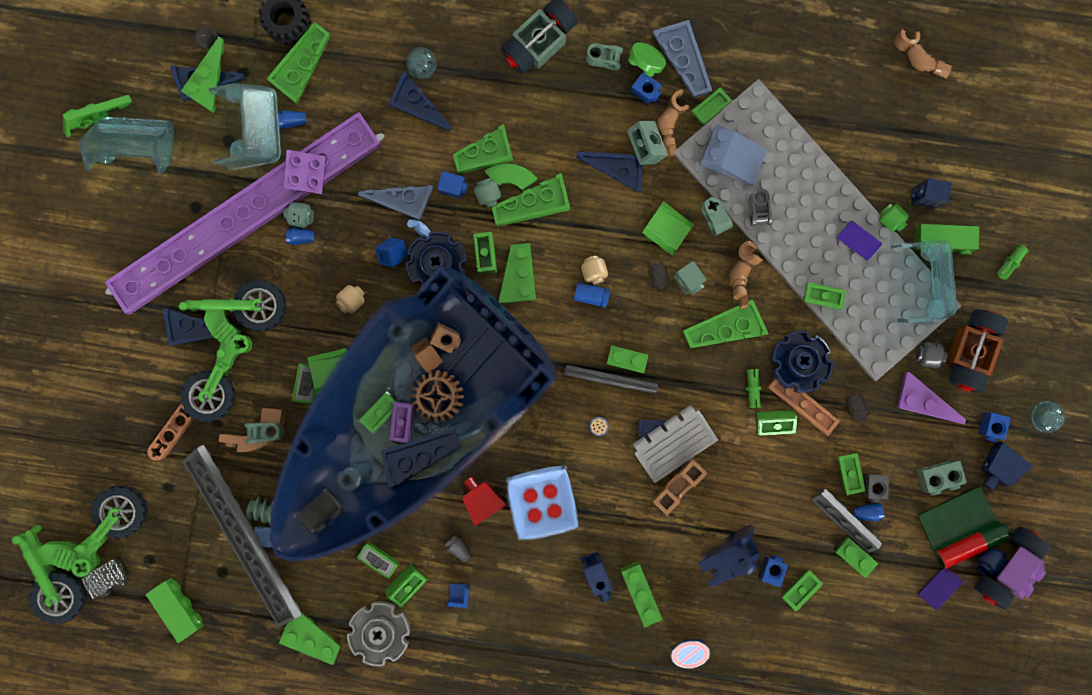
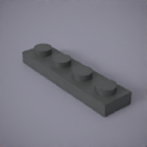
(846, 521)

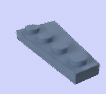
(683, 53)

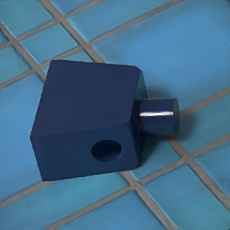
(1003, 466)
(597, 576)

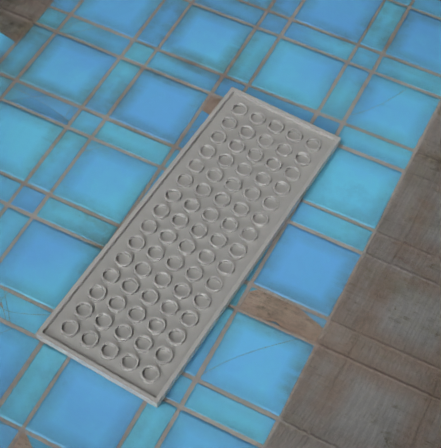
(809, 210)

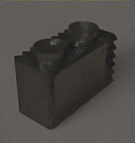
(319, 511)
(105, 578)

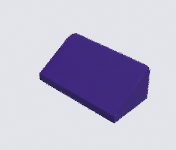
(859, 240)
(940, 588)

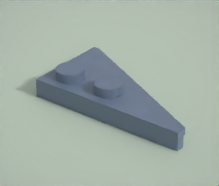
(408, 201)

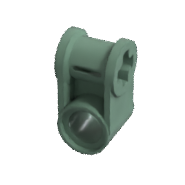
(605, 56)
(716, 218)
(261, 432)

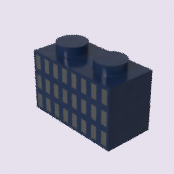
(931, 193)

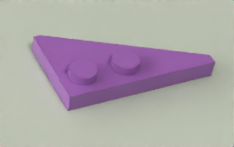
(920, 399)

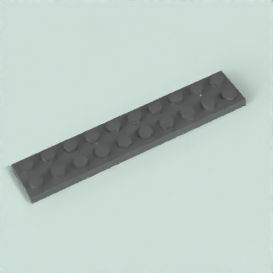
(241, 536)

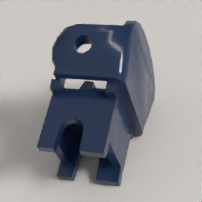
(730, 555)

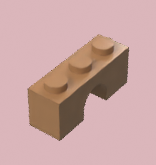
(678, 485)

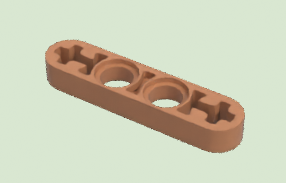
(171, 426)

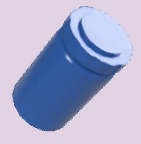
(592, 294)

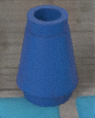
(291, 119)
(299, 236)
(869, 512)

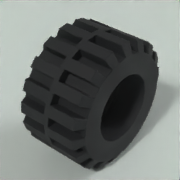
(288, 33)

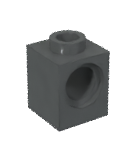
(882, 481)

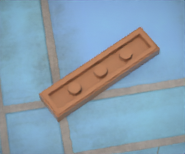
(806, 407)

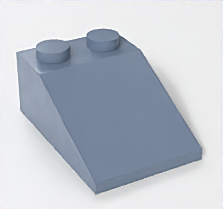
(733, 155)

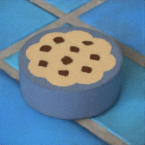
(599, 426)

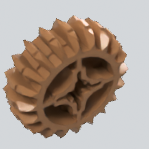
(420, 396)

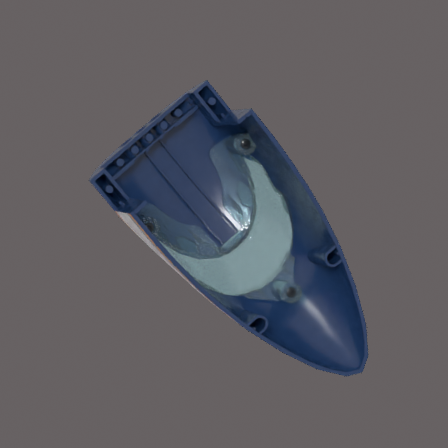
(500, 378)

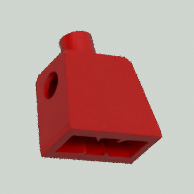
(481, 500)

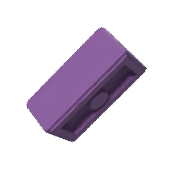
(402, 422)

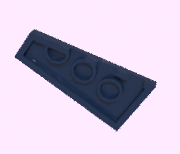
(415, 456)

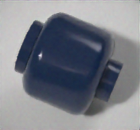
(992, 562)

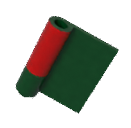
(962, 528)

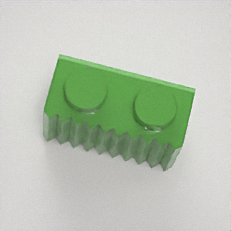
(485, 253)

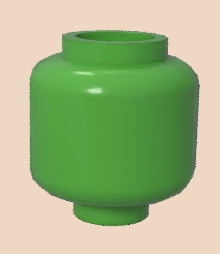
(894, 217)

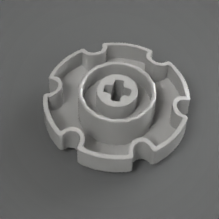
(389, 644)

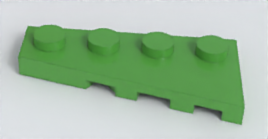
(298, 65)
(540, 201)

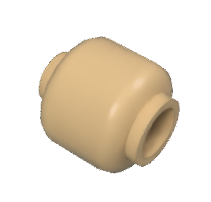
(594, 270)
(350, 299)

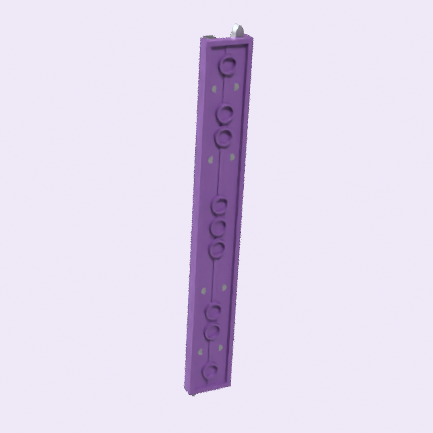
(235, 219)

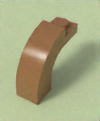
(267, 416)

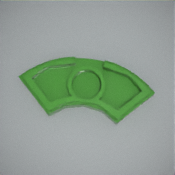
(511, 174)

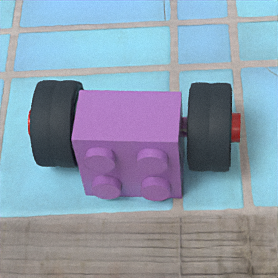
(1020, 572)

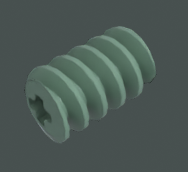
(259, 510)

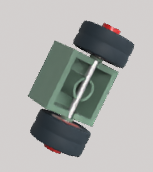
(539, 36)

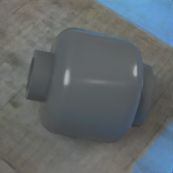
(931, 355)

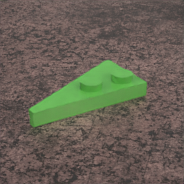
(205, 77)

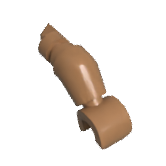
(918, 57)
(667, 121)
(741, 270)

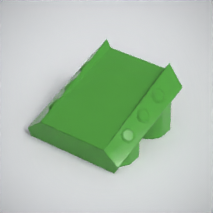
(667, 228)
(322, 366)

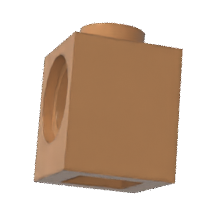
(441, 330)
(426, 355)

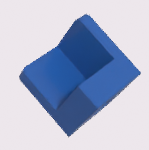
(391, 252)
(459, 595)

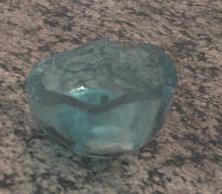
(420, 62)
(1052, 419)

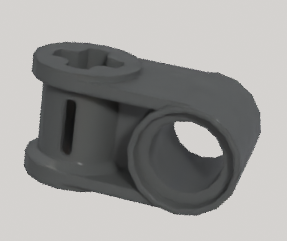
(760, 209)

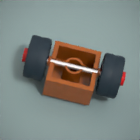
(976, 350)

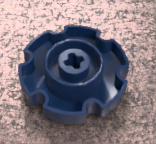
(436, 246)
(815, 363)

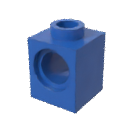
(646, 81)
(452, 185)
(1001, 422)
(777, 578)

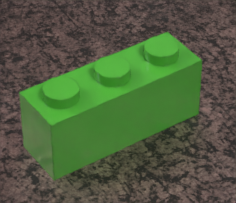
(962, 238)
(641, 594)
(175, 609)

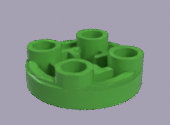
(647, 58)

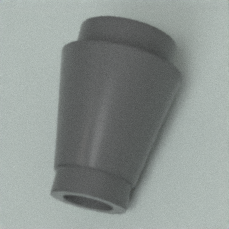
(456, 547)

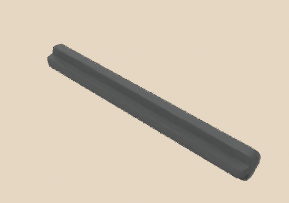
(611, 379)

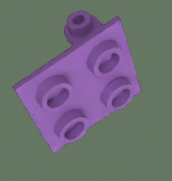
(304, 172)

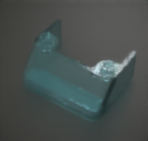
(259, 125)
(128, 138)
(943, 280)

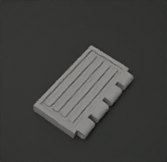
(675, 444)

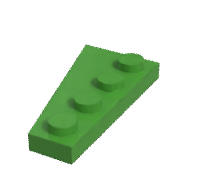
(727, 327)

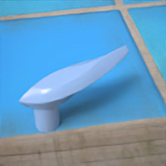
(419, 227)

